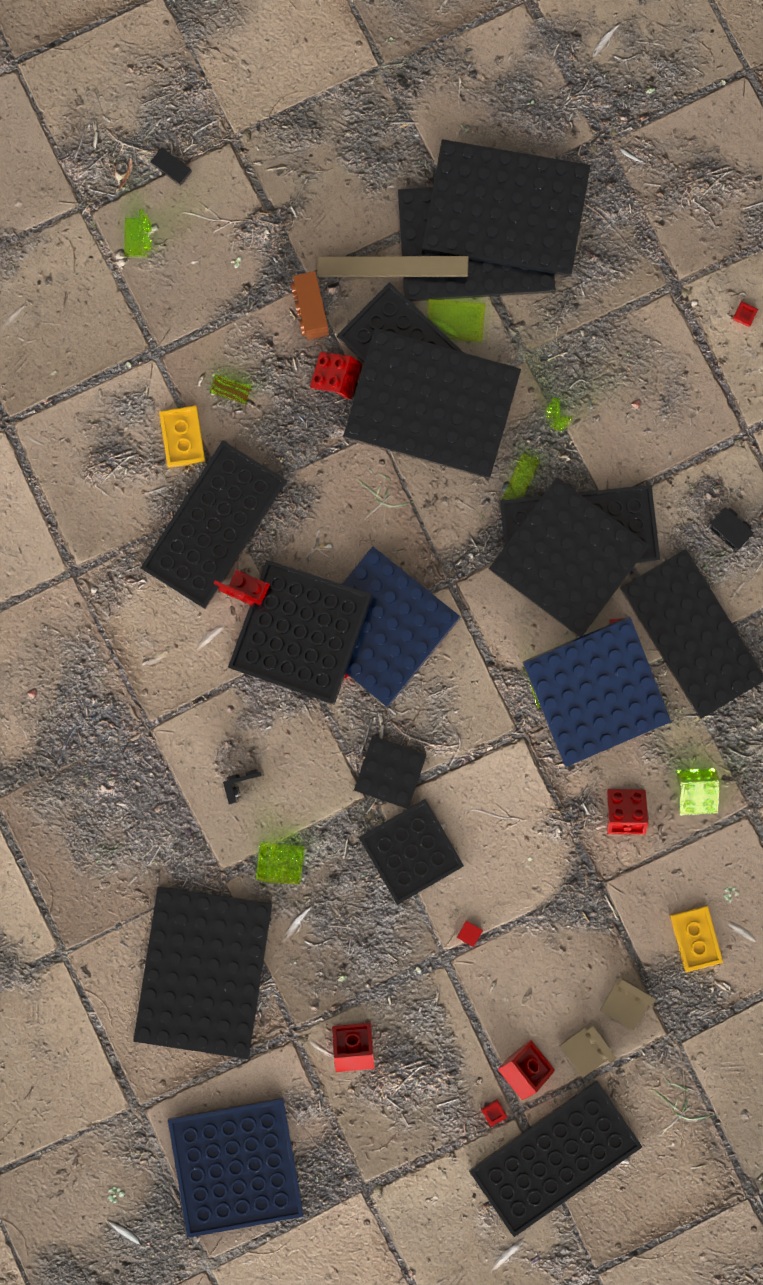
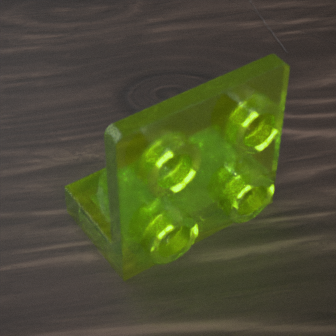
(136, 236)
(698, 791)
(280, 863)

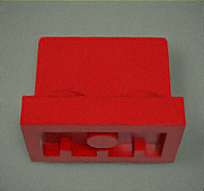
(336, 374)
(245, 588)
(627, 811)

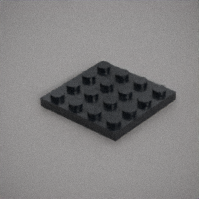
(411, 851)

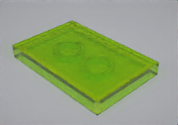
(458, 319)

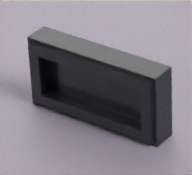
(171, 166)

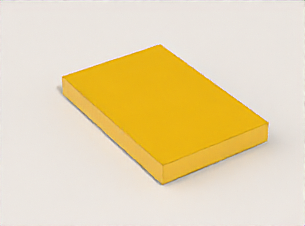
(182, 436)
(696, 938)

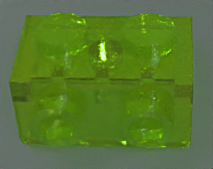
(552, 413)

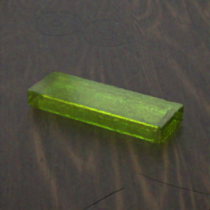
(521, 477)

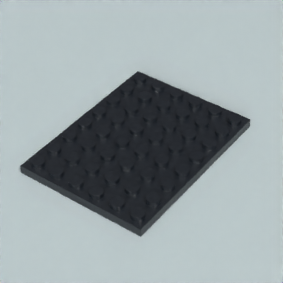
(506, 207)
(483, 277)
(432, 403)
(203, 972)

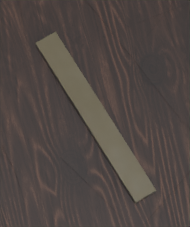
(393, 266)

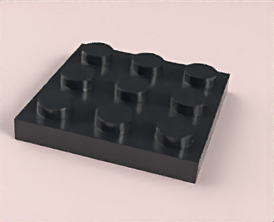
(390, 772)

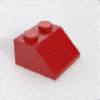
(353, 1047)
(526, 1070)

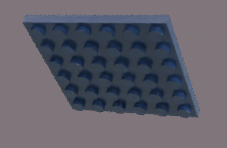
(399, 628)
(597, 691)
(235, 1167)

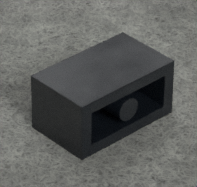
(730, 529)

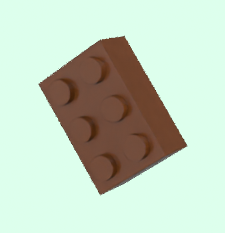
(309, 306)

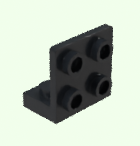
(233, 792)

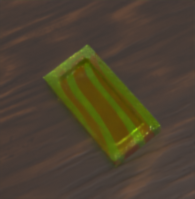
(230, 389)

